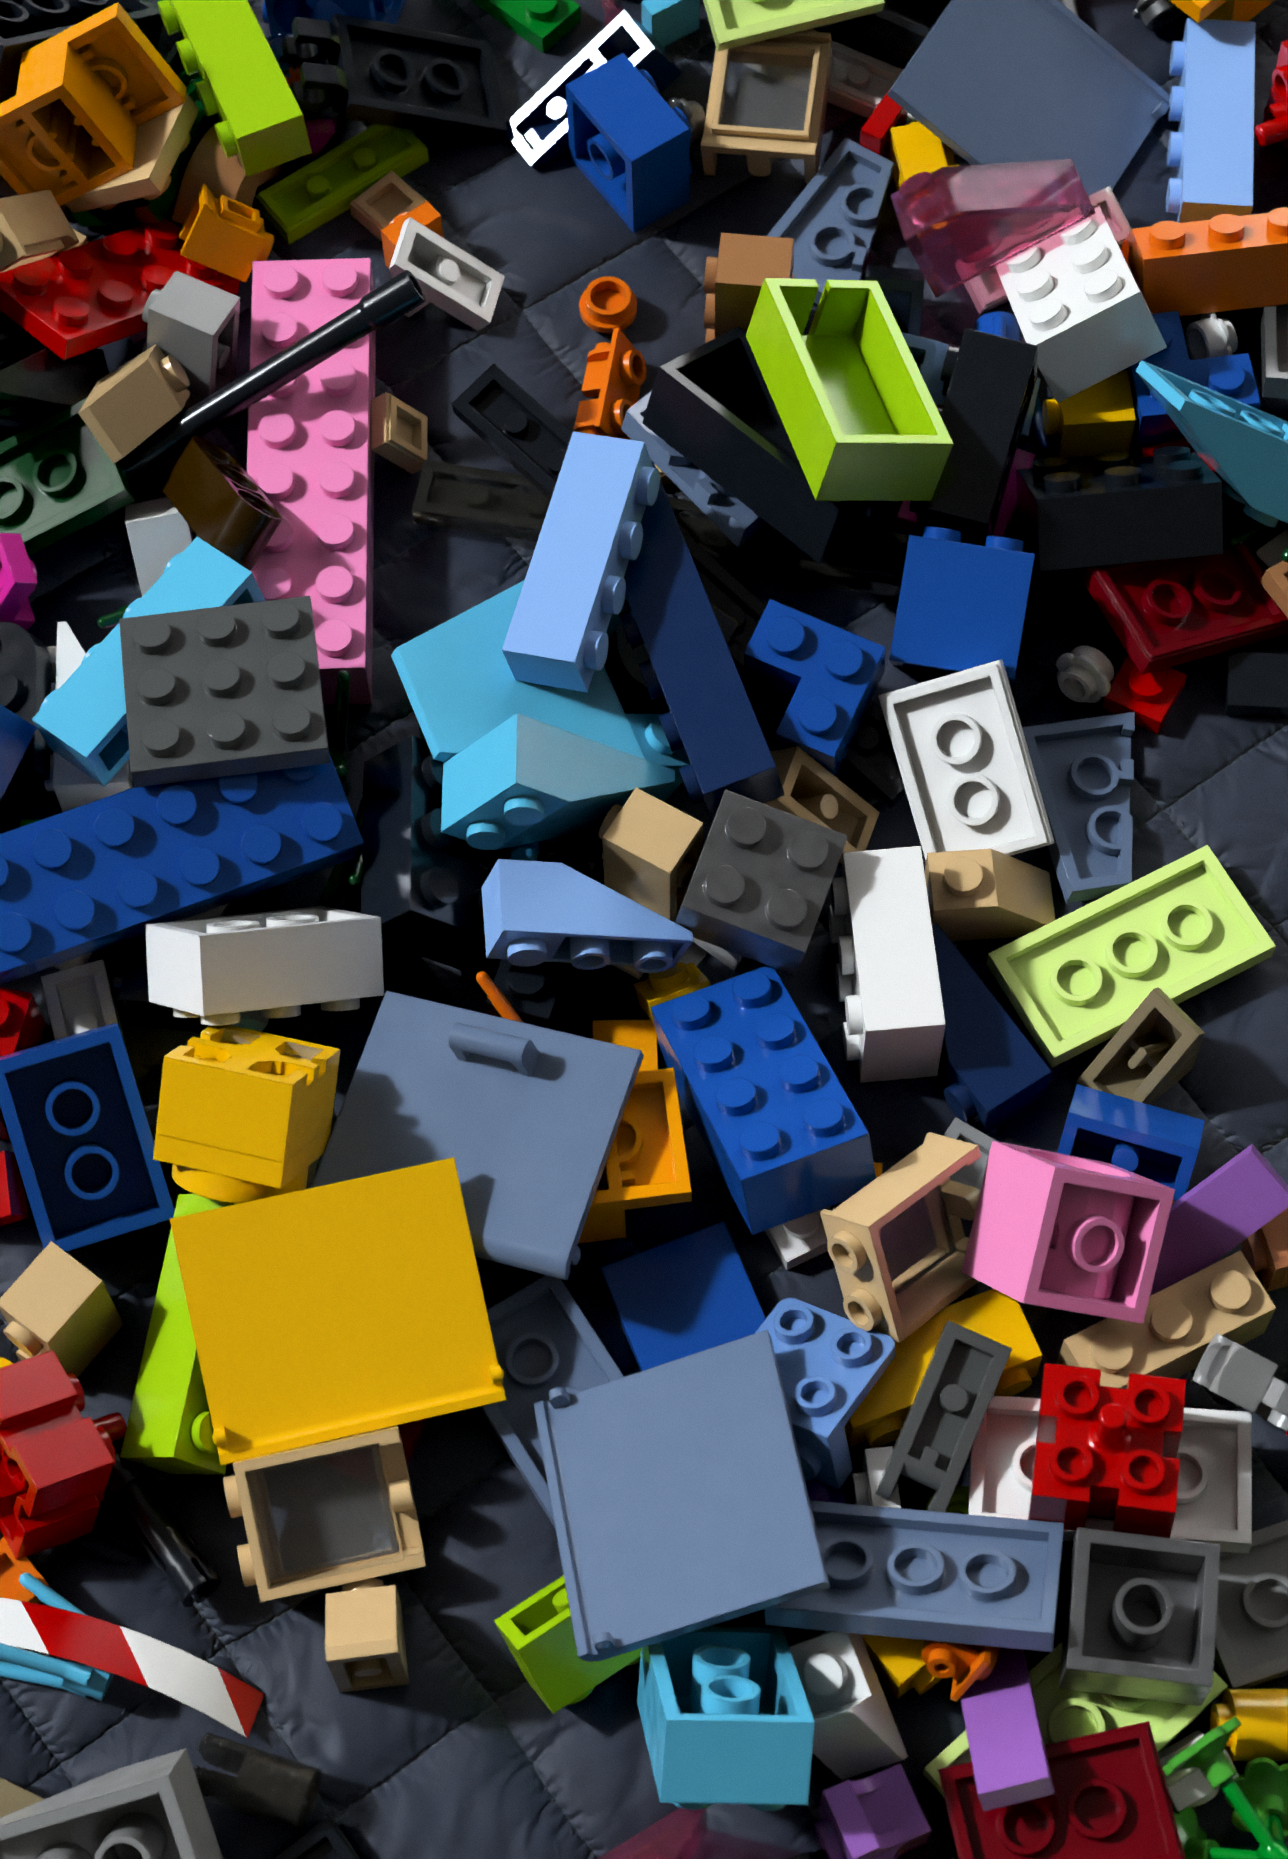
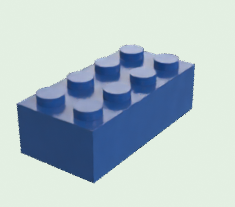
(764, 1098)

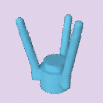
(48, 1671)

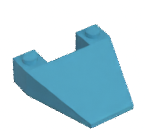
(467, 689)

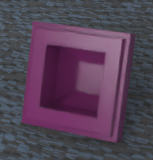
(320, 135)

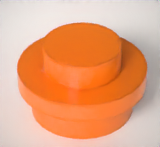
(608, 305)

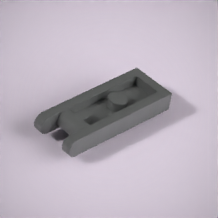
(946, 1413)

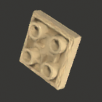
(156, 152)

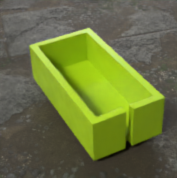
(848, 391)

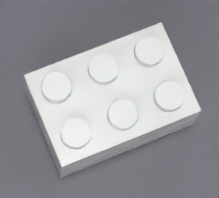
(1080, 306)
(264, 963)
(887, 964)

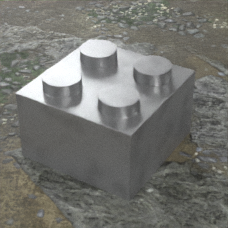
(761, 882)
(1140, 1616)

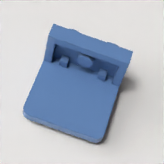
(825, 1377)

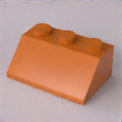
(1211, 263)

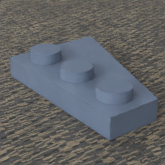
(837, 215)

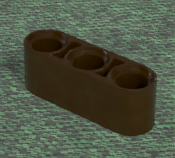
(221, 502)

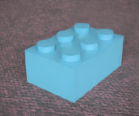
(726, 1719)

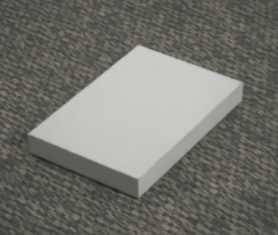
(967, 763)

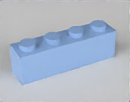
(1213, 120)
(581, 562)

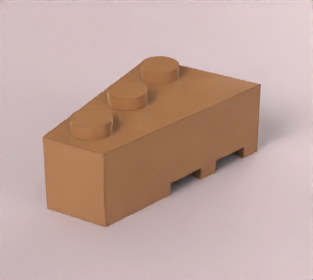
(737, 277)

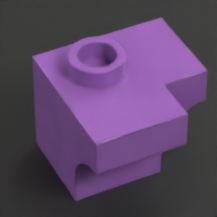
(871, 1818)

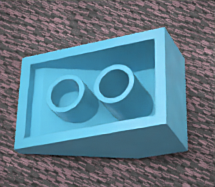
(1232, 438)
(538, 784)

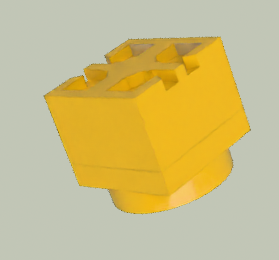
(245, 1112)

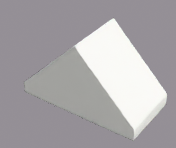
(155, 537)

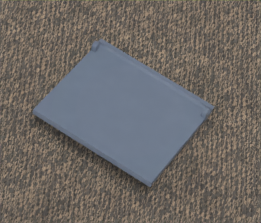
(1029, 87)
(508, 1100)
(678, 1498)

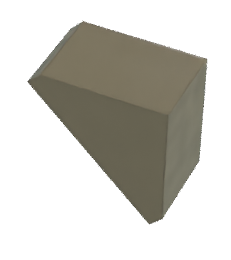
(1147, 1052)

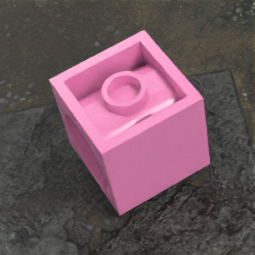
(1067, 1232)

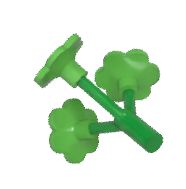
(1256, 1799)

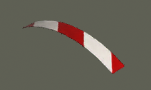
(133, 1658)

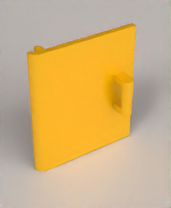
(337, 1310)

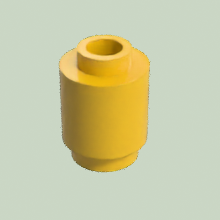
(1262, 1720)

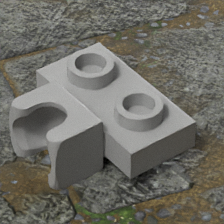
(1244, 1379)

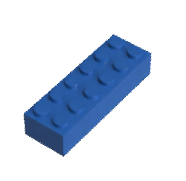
(162, 858)

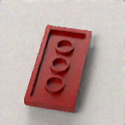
(99, 288)

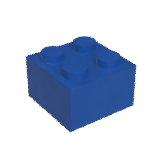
(629, 142)

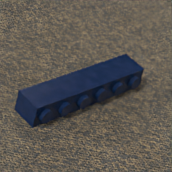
(693, 669)

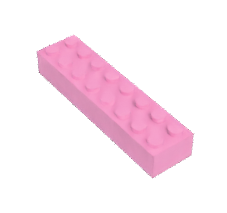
(317, 462)

